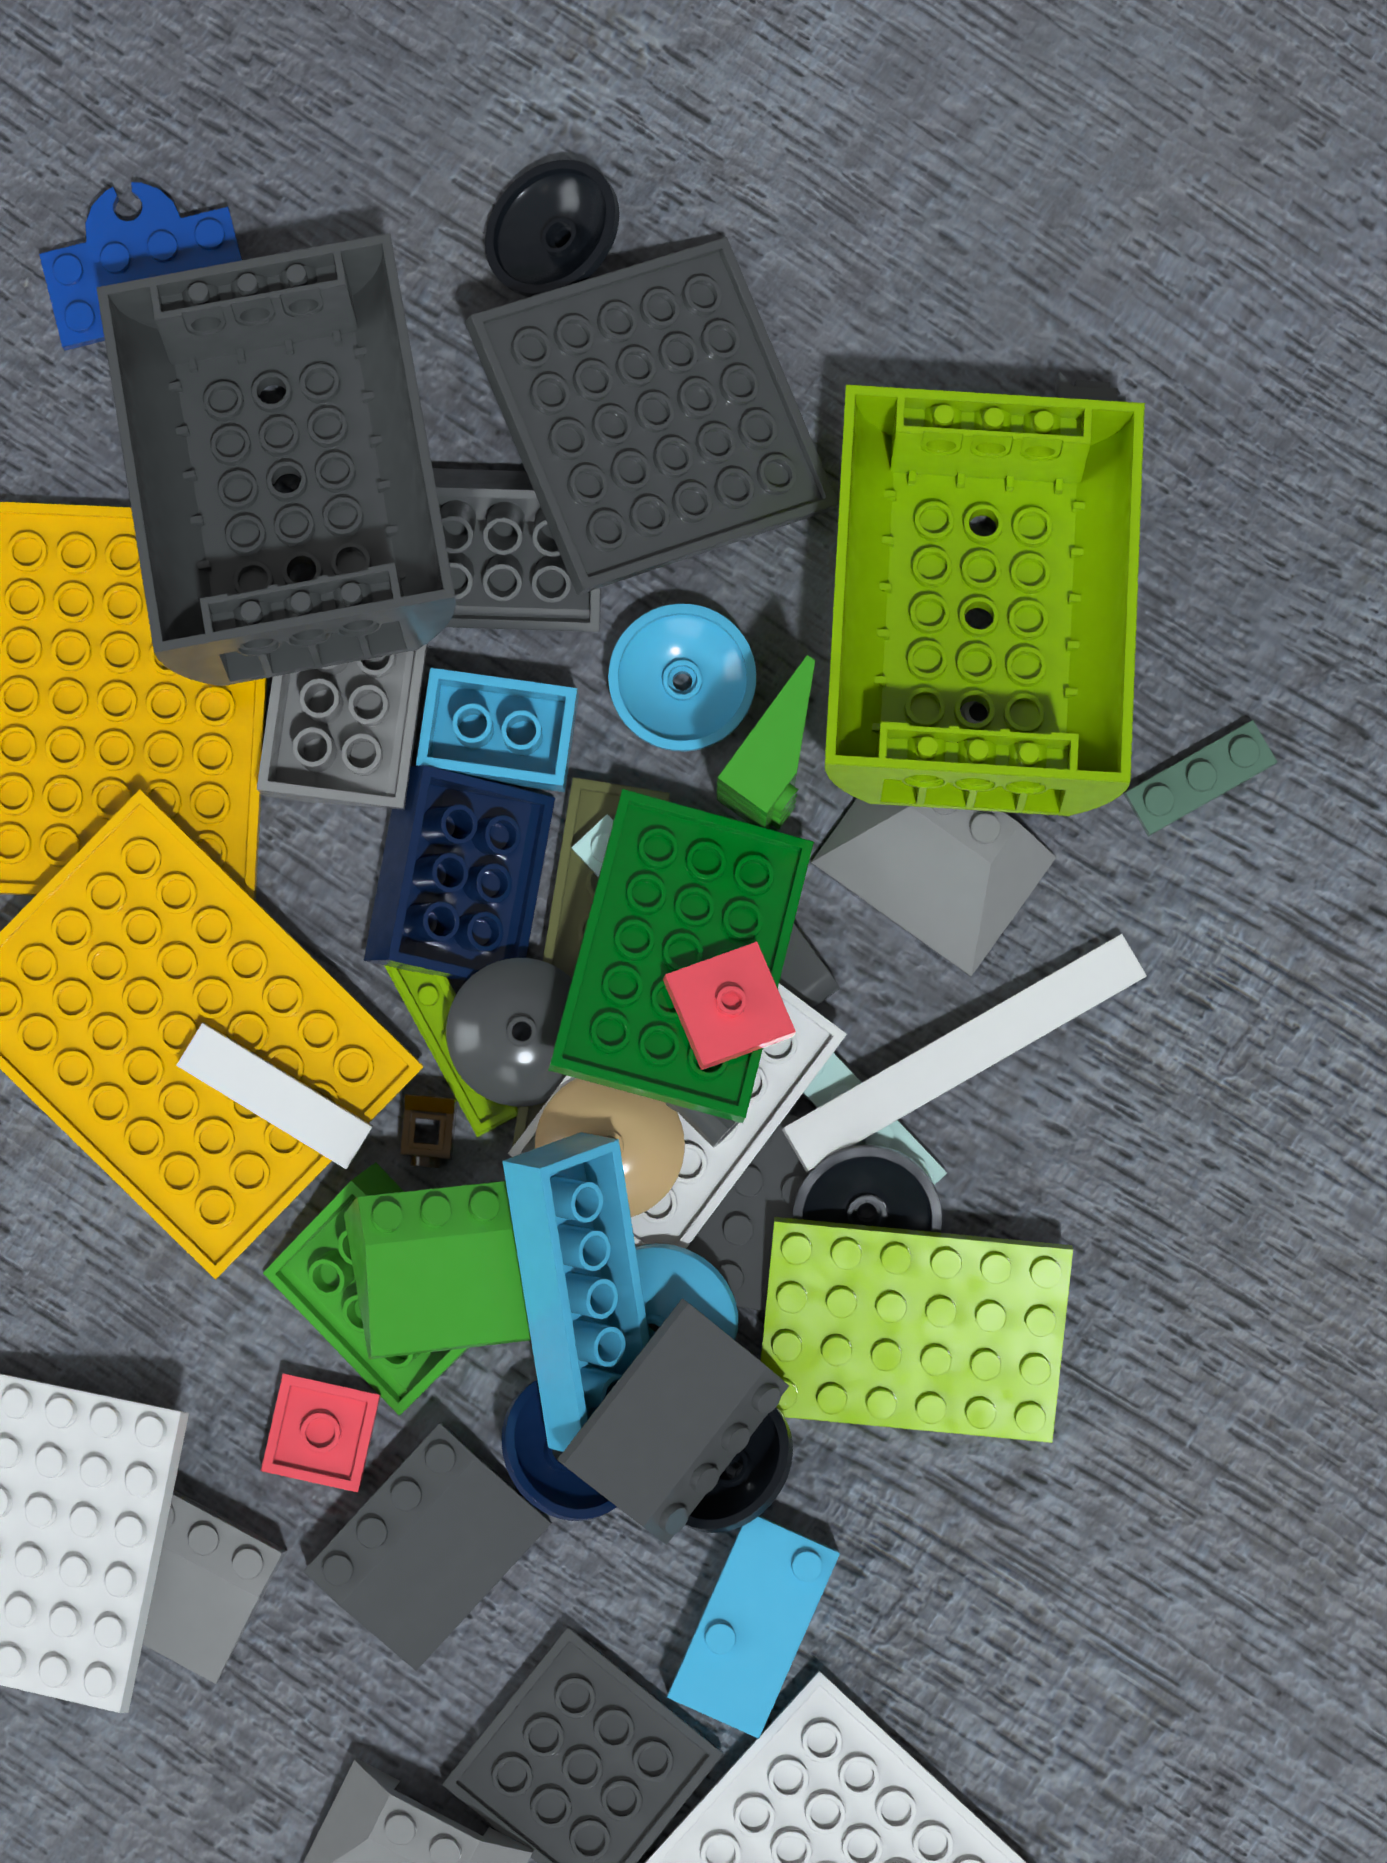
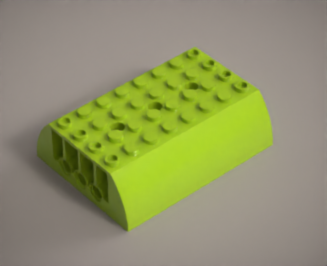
(1052, 577)

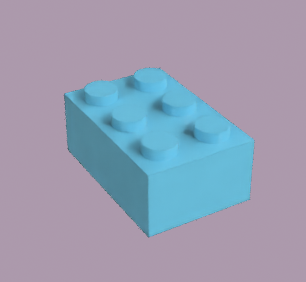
(498, 729)

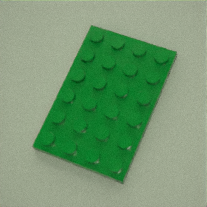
(667, 897)

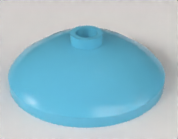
(673, 643)
(678, 1273)

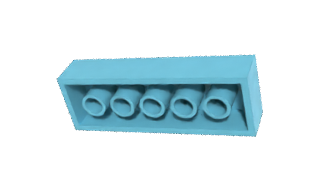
(576, 1274)

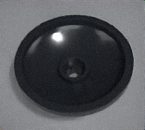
(538, 217)
(871, 1175)
(763, 1474)

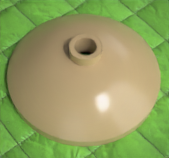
(646, 1130)

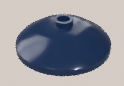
(537, 1472)

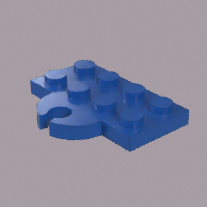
(128, 251)

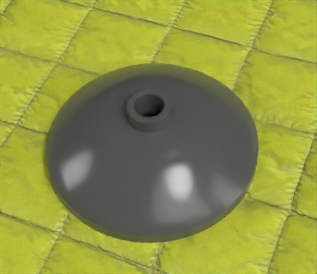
(482, 1026)

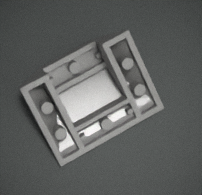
(937, 872)
(383, 1826)

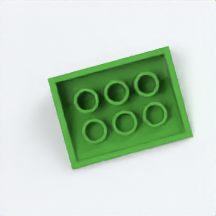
(763, 771)
(436, 1269)
(321, 1285)

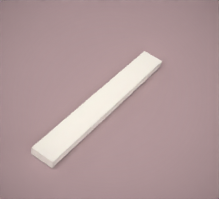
(964, 1052)

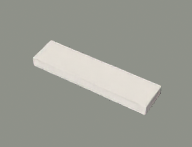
(274, 1095)

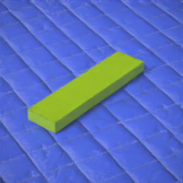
(429, 1004)

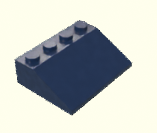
(458, 875)

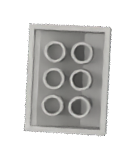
(343, 732)
(206, 1587)

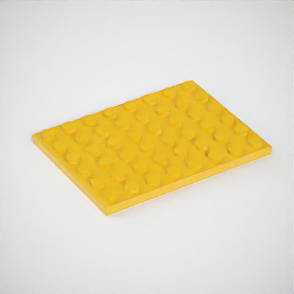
(98, 713)
(110, 988)

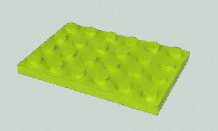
(916, 1328)

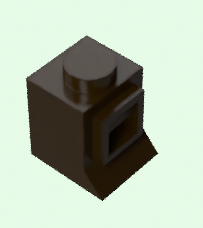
(432, 1109)

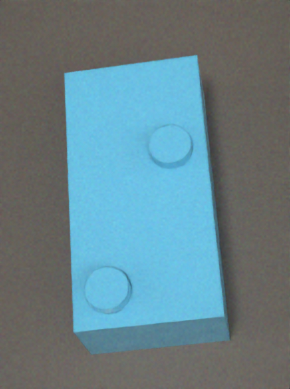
(753, 1625)

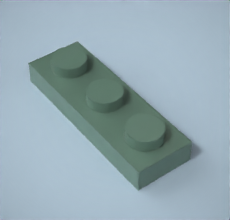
(1200, 778)

